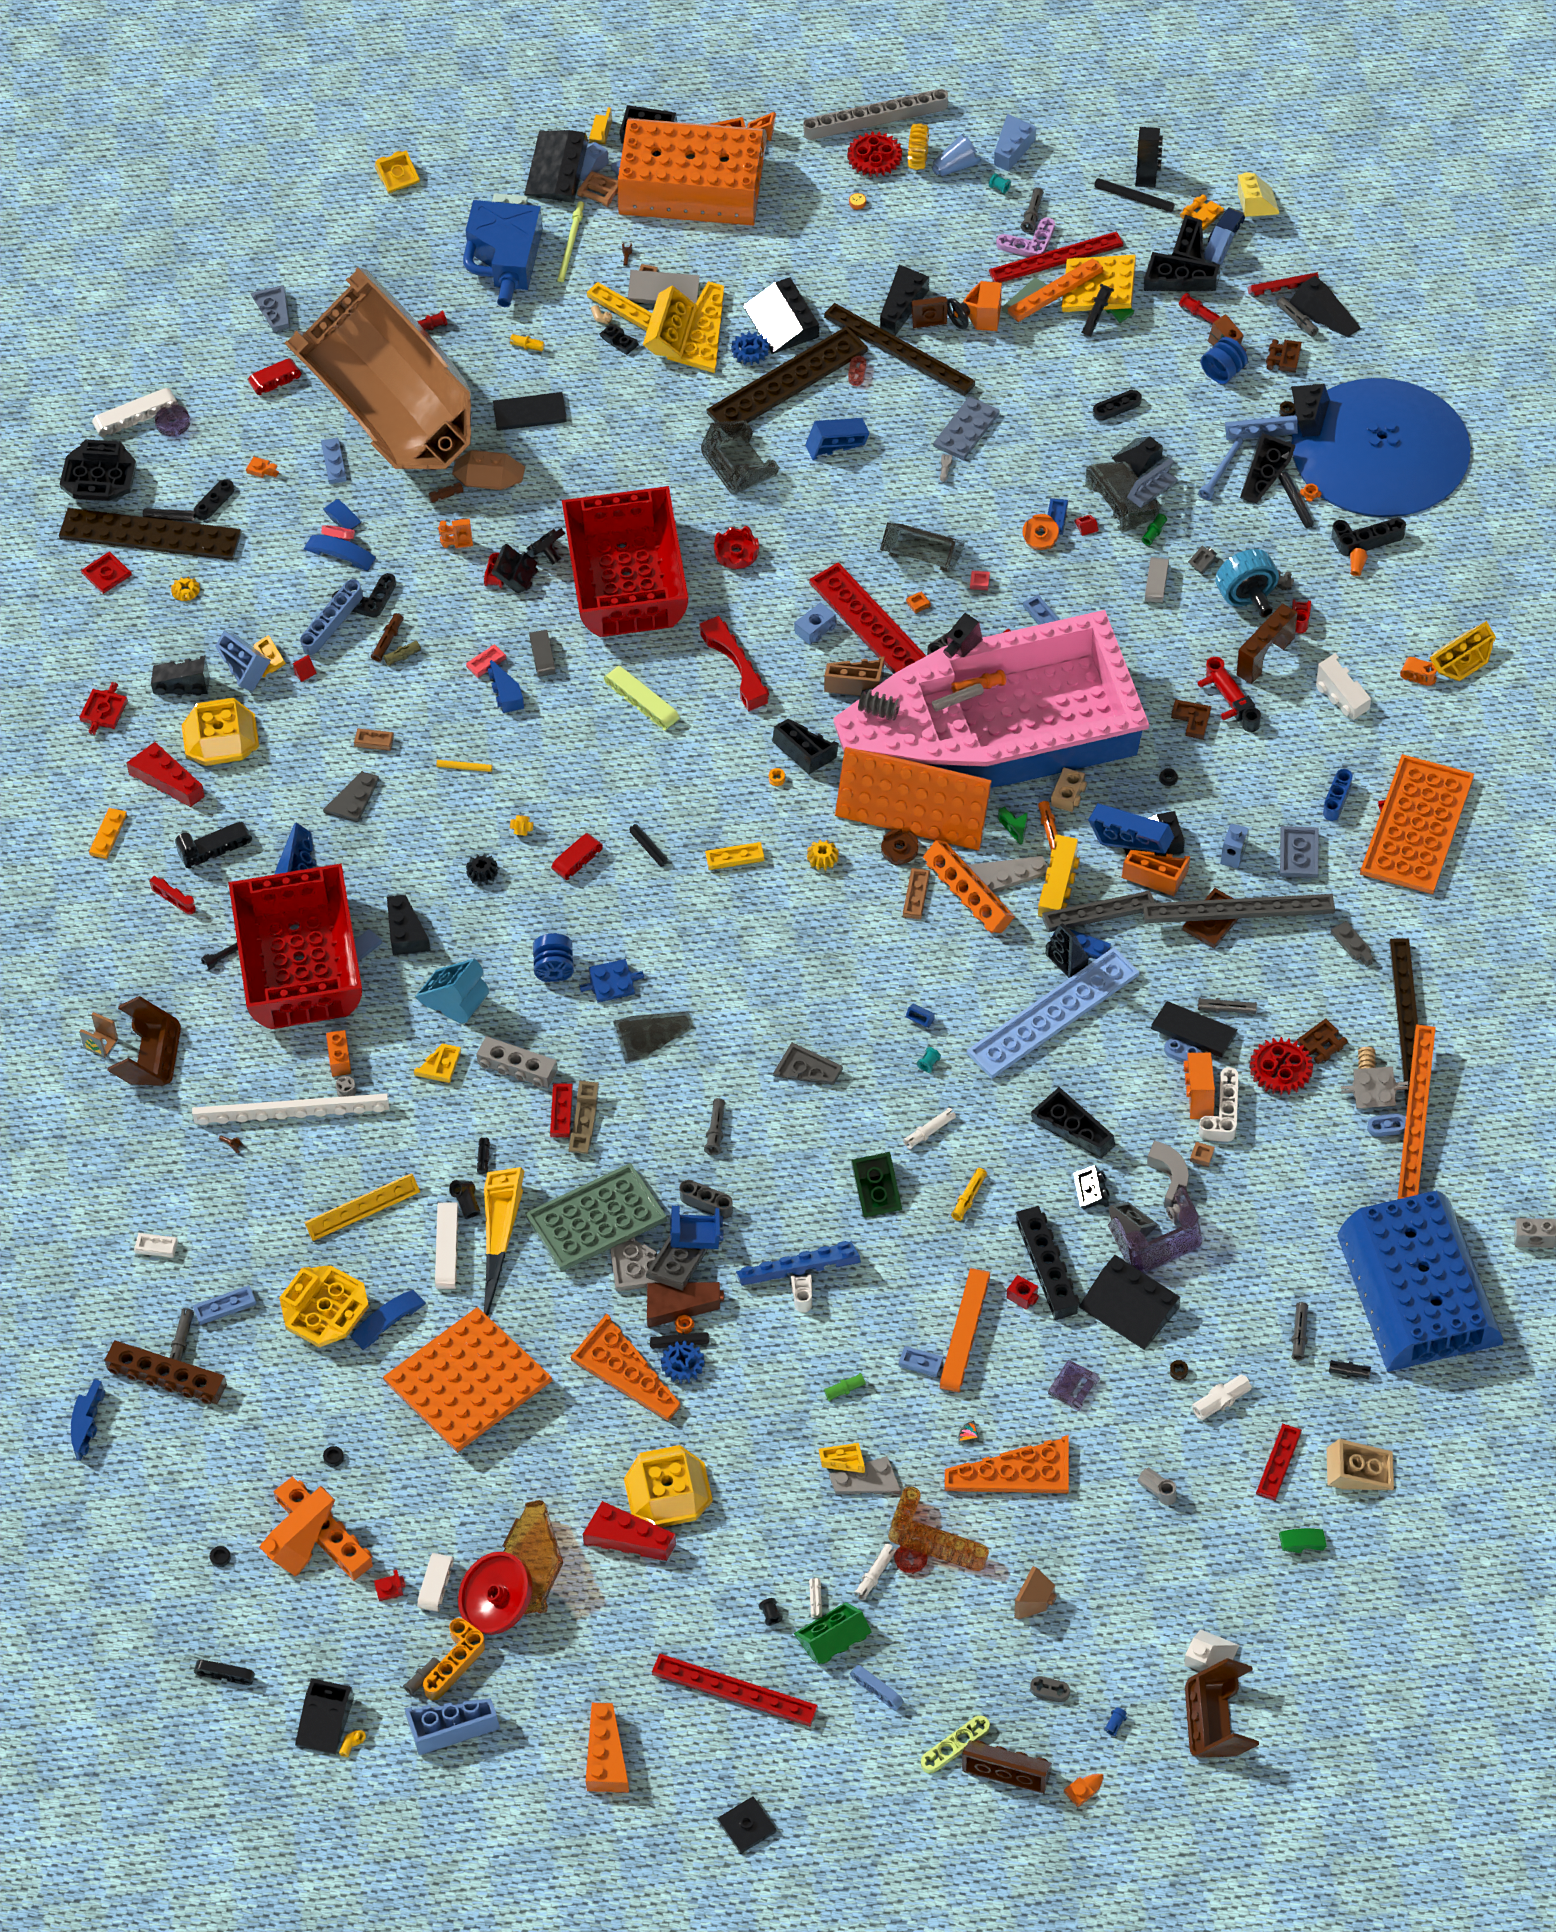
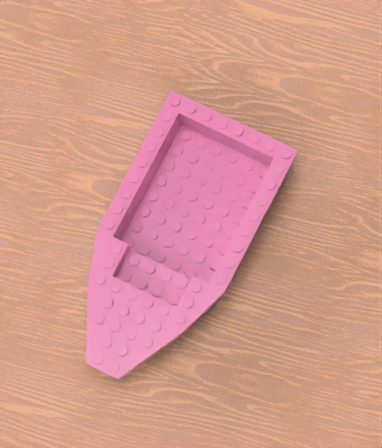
(1061, 706)

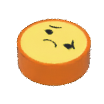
(857, 201)

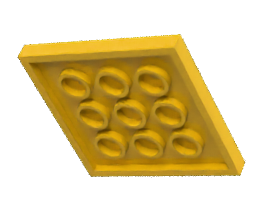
(1117, 274)

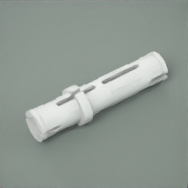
(932, 1126)
(870, 1578)

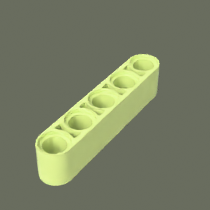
(642, 697)

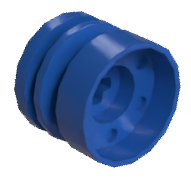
(1224, 360)
(553, 957)

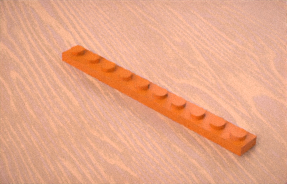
(1416, 1111)

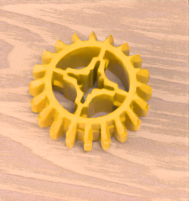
(918, 146)

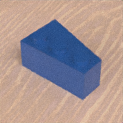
(835, 435)

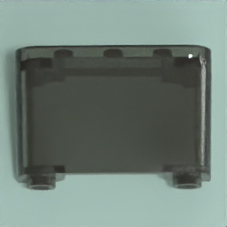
(733, 458)
(1114, 483)

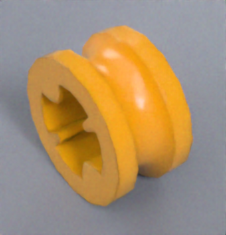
(776, 782)

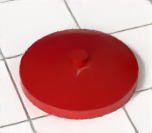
(495, 1592)

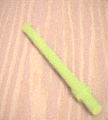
(577, 218)

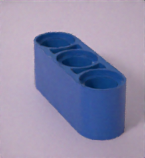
(1337, 794)

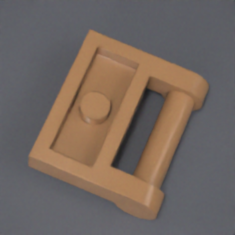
(599, 184)

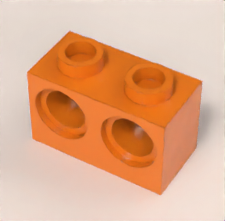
(338, 1053)

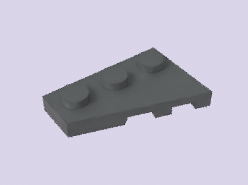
(353, 798)
(807, 1066)

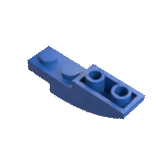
(82, 1421)

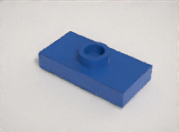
(1058, 512)

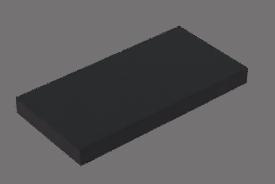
(529, 411)
(1194, 1029)

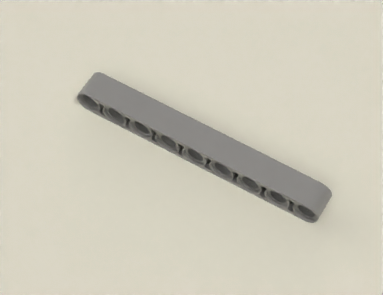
(875, 114)

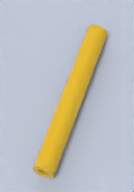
(464, 765)

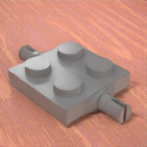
(1374, 1087)

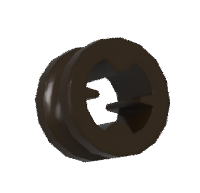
(1287, 404)
(1179, 1375)

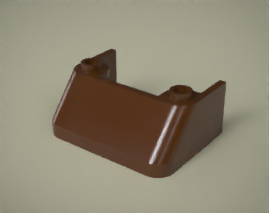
(158, 1045)
(1209, 1711)

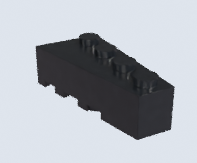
(905, 288)

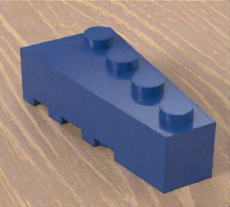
(1129, 830)

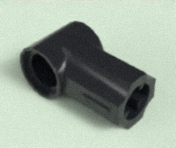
(464, 1192)

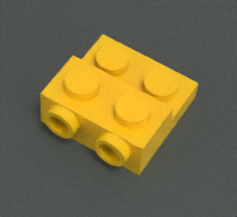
(396, 171)

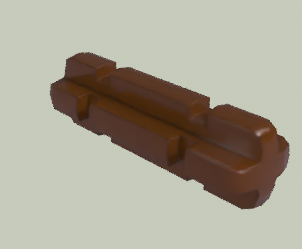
(445, 492)

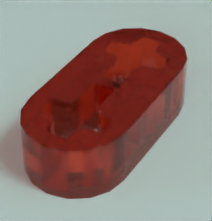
(860, 371)

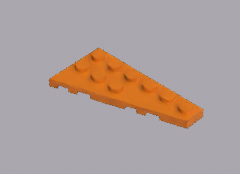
(619, 1364)

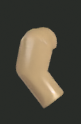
(599, 317)

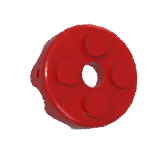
(734, 539)

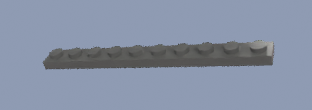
(1238, 908)

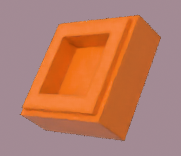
(918, 602)

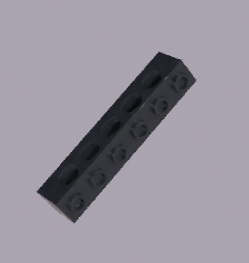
(1059, 1306)

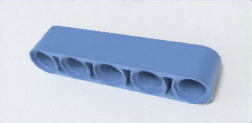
(328, 624)

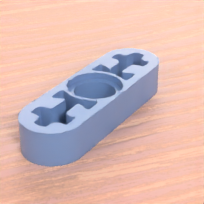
(876, 1686)

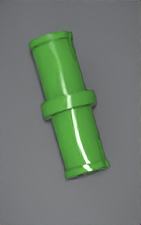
(844, 1387)

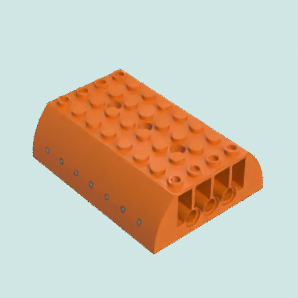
(694, 187)

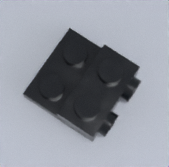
(515, 569)

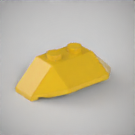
(1465, 653)

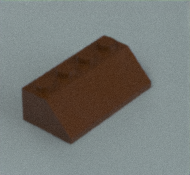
(1006, 1766)

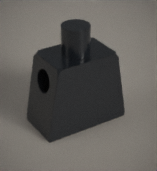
(963, 636)

